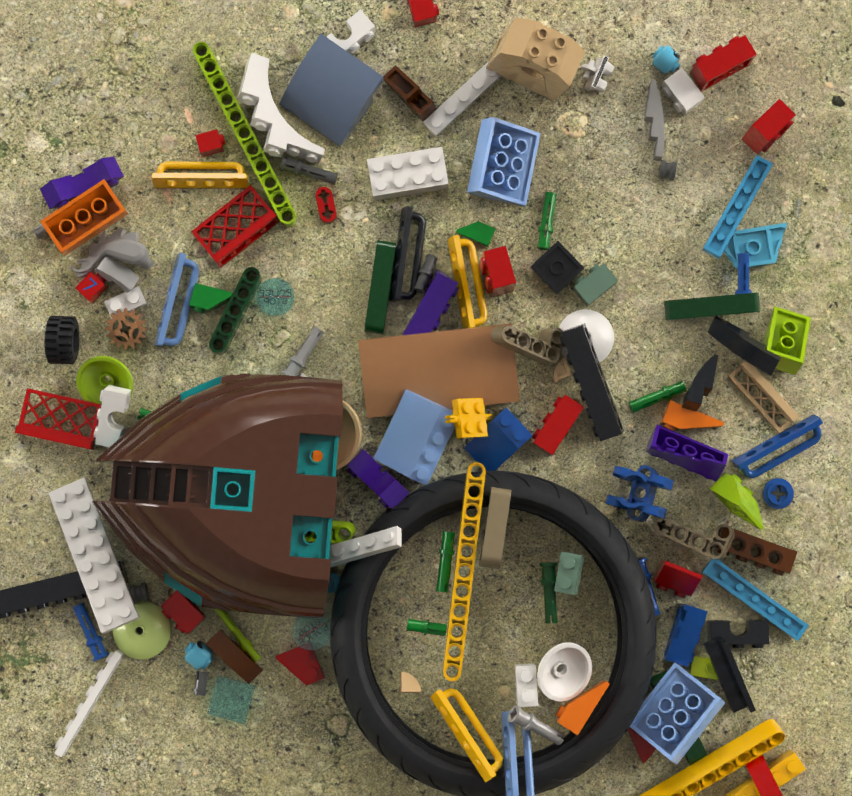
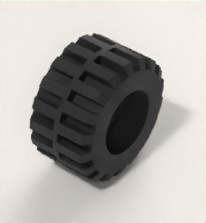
(61, 340)

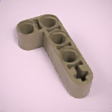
(542, 349)
(495, 528)
(691, 535)

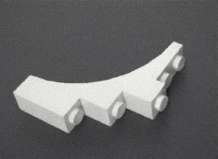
(266, 117)

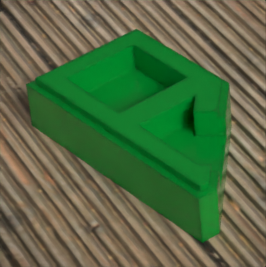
(477, 232)

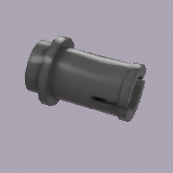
(200, 683)

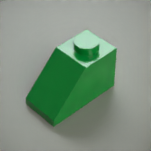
(208, 298)

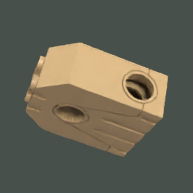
(536, 57)

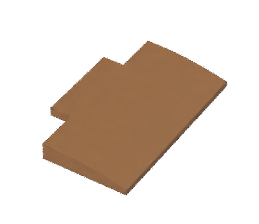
(437, 367)

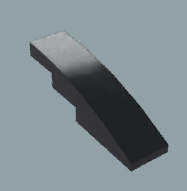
(742, 345)

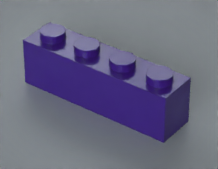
(432, 304)
(687, 453)

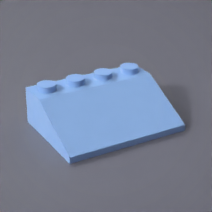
(503, 162)
(415, 437)
(676, 713)

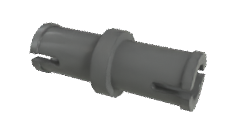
(425, 273)

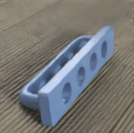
(160, 339)
(510, 758)

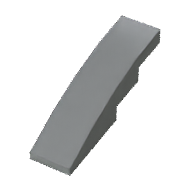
(654, 114)

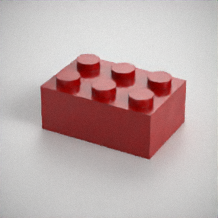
(722, 62)
(769, 127)
(498, 271)

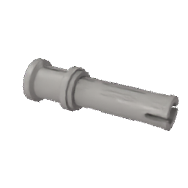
(298, 361)
(529, 722)

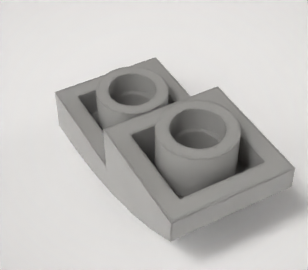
(114, 271)

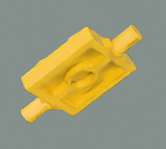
(469, 418)

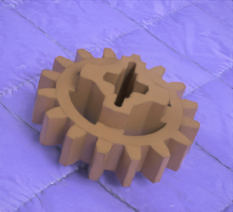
(122, 319)

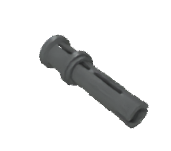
(298, 167)

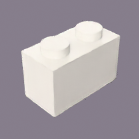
(682, 91)
(526, 685)

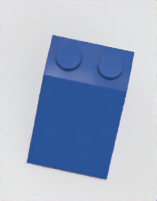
(504, 438)

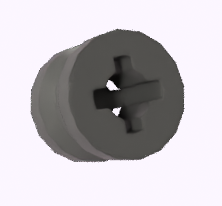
(667, 170)
(139, 593)

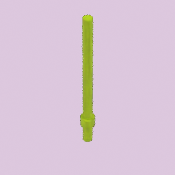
(245, 644)

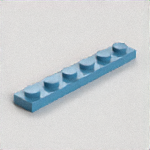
(737, 207)
(755, 599)

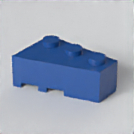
(684, 634)

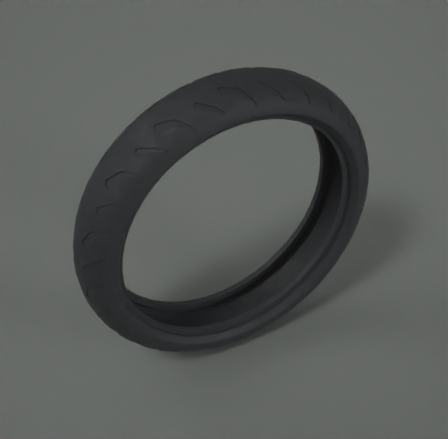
(628, 677)

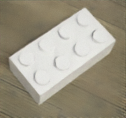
(407, 173)

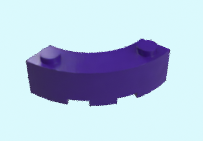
(64, 189)
(383, 484)

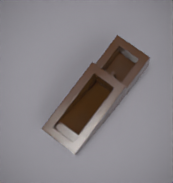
(409, 93)
(234, 656)

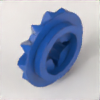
(784, 500)

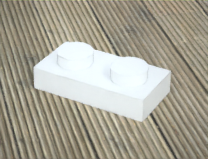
(130, 300)

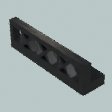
(728, 674)

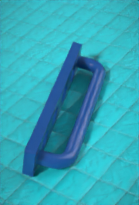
(774, 443)

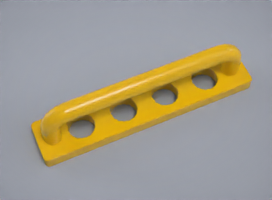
(218, 180)
(459, 274)
(463, 736)

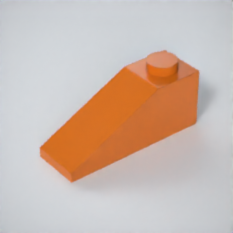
(683, 419)
(578, 710)

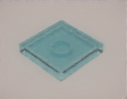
(231, 699)

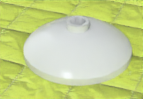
(598, 328)
(570, 677)

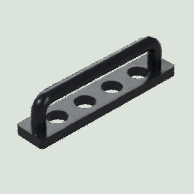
(401, 252)

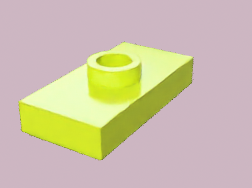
(702, 668)

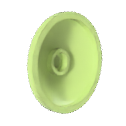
(154, 636)

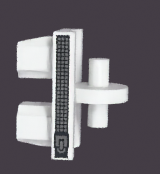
(594, 71)

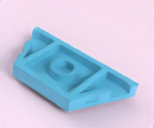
(760, 242)

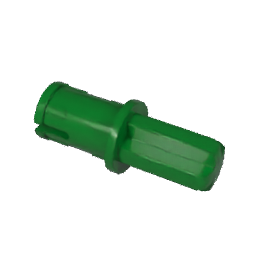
(426, 627)

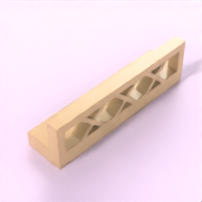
(770, 393)

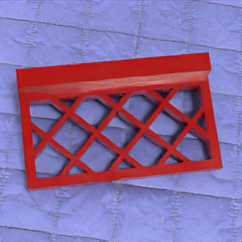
(247, 235)
(56, 435)

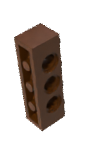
(785, 556)

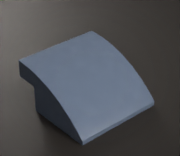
(331, 90)

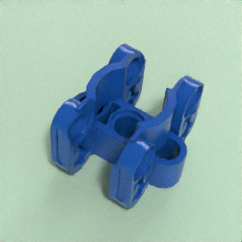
(640, 482)

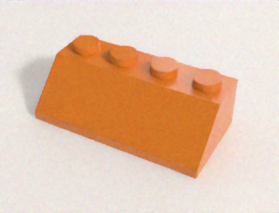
(84, 217)

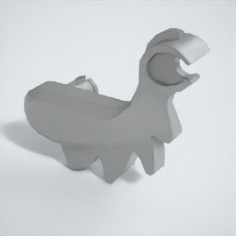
(117, 246)

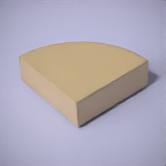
(561, 371)
(409, 683)

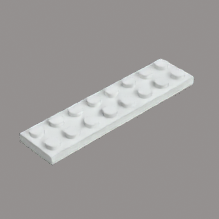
(93, 556)

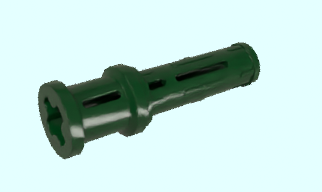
(548, 581)

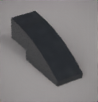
(701, 385)

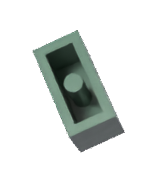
(595, 284)
(569, 573)

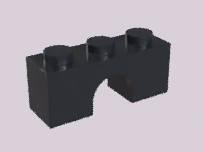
(755, 633)

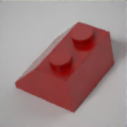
(676, 578)

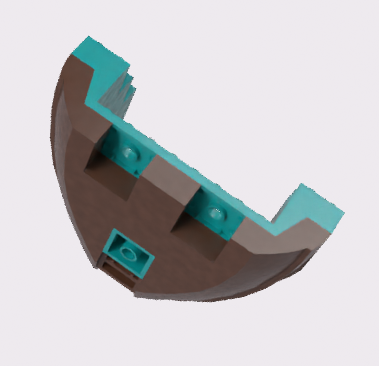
(227, 488)

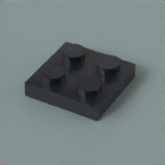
(557, 267)

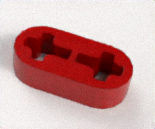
(330, 204)

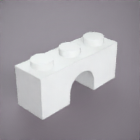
(361, 29)
(112, 399)

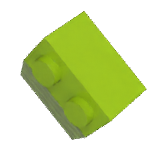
(787, 338)
(738, 499)

